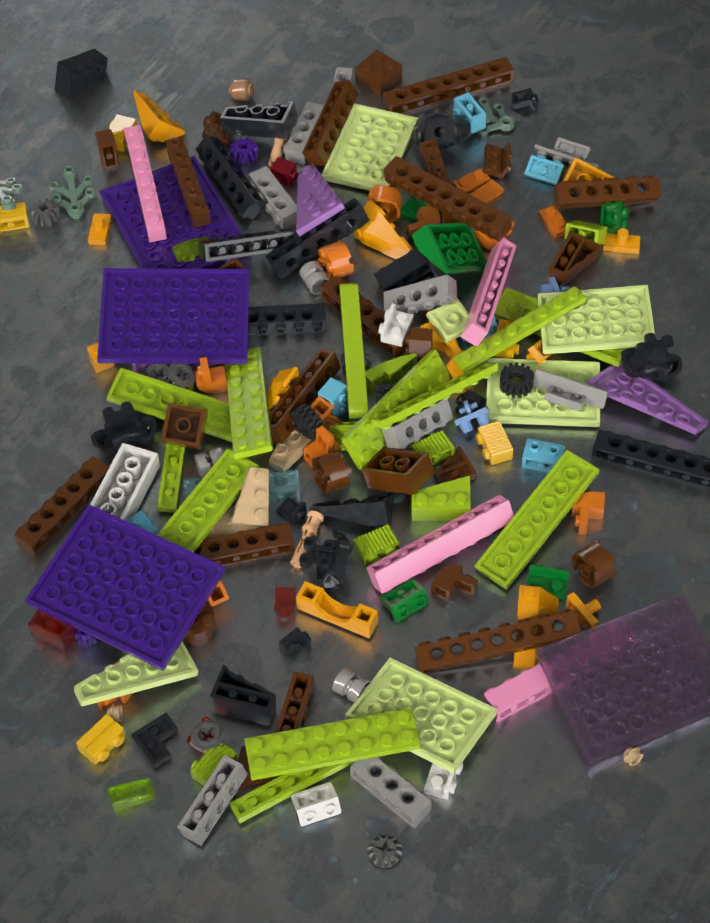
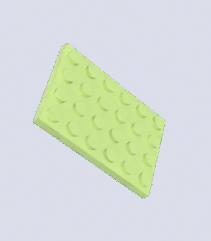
(367, 146)
(605, 321)
(534, 408)
(444, 717)

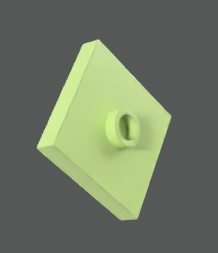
(449, 320)

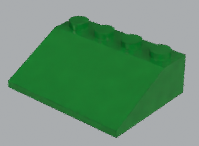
(451, 247)

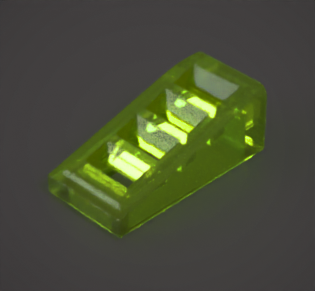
(119, 805)

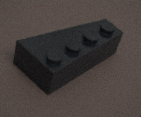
(260, 120)

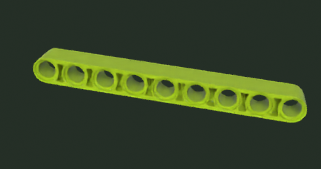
(353, 350)

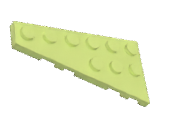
(133, 676)

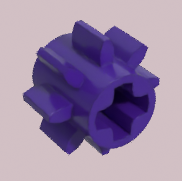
(84, 639)

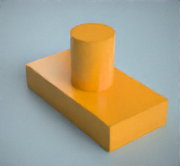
(99, 229)
(622, 242)
(536, 352)
(584, 612)

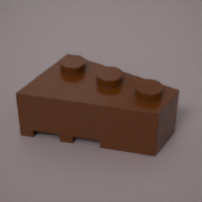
(573, 258)

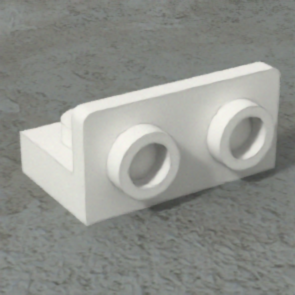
(395, 326)
(441, 781)
(316, 804)

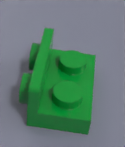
(614, 217)
(550, 579)
(405, 599)

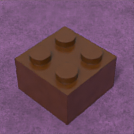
(378, 73)
(184, 426)

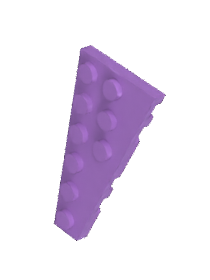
(314, 200)
(648, 398)

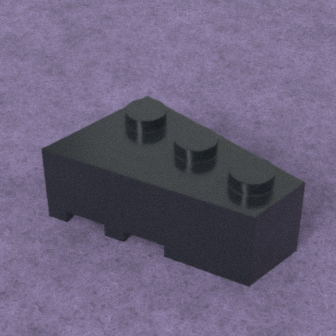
(78, 72)
(405, 271)
(242, 699)

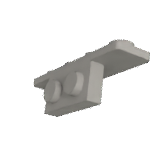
(566, 151)
(569, 391)

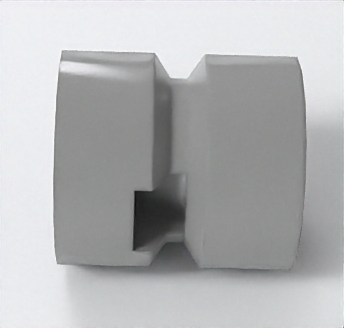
(313, 276)
(203, 460)
(350, 685)

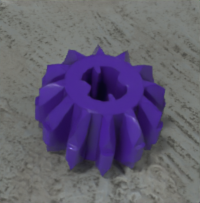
(244, 151)

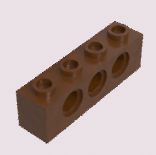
(296, 702)

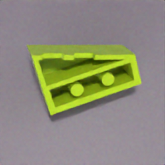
(442, 501)

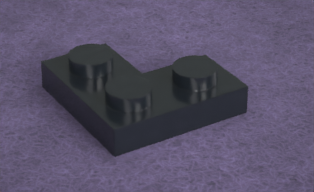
(150, 739)

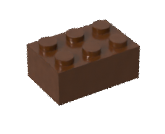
(398, 470)

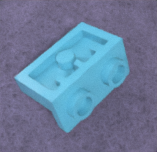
(544, 170)

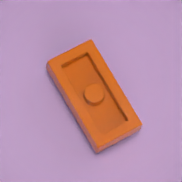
(471, 181)
(553, 221)

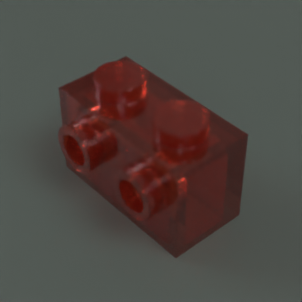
(51, 630)

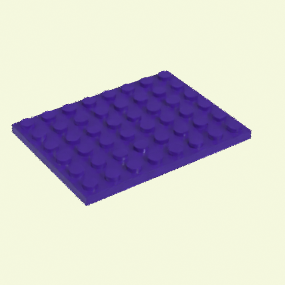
(126, 211)
(174, 316)
(126, 586)

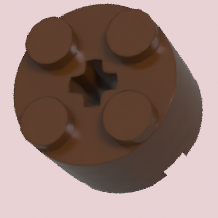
(331, 472)
(594, 564)
(202, 628)

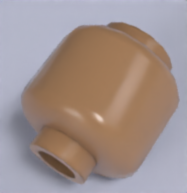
(241, 89)

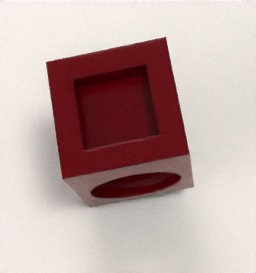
(284, 171)

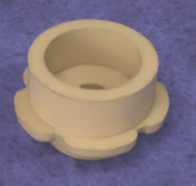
(115, 712)
(633, 756)

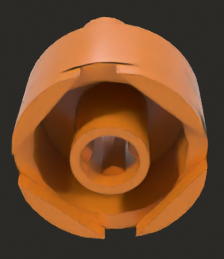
(388, 200)
(335, 260)

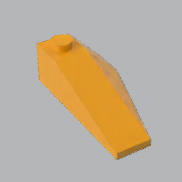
(156, 121)
(583, 171)
(380, 234)
(280, 385)
(532, 603)

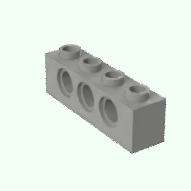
(301, 133)
(275, 197)
(422, 295)
(418, 425)
(212, 800)
(411, 812)

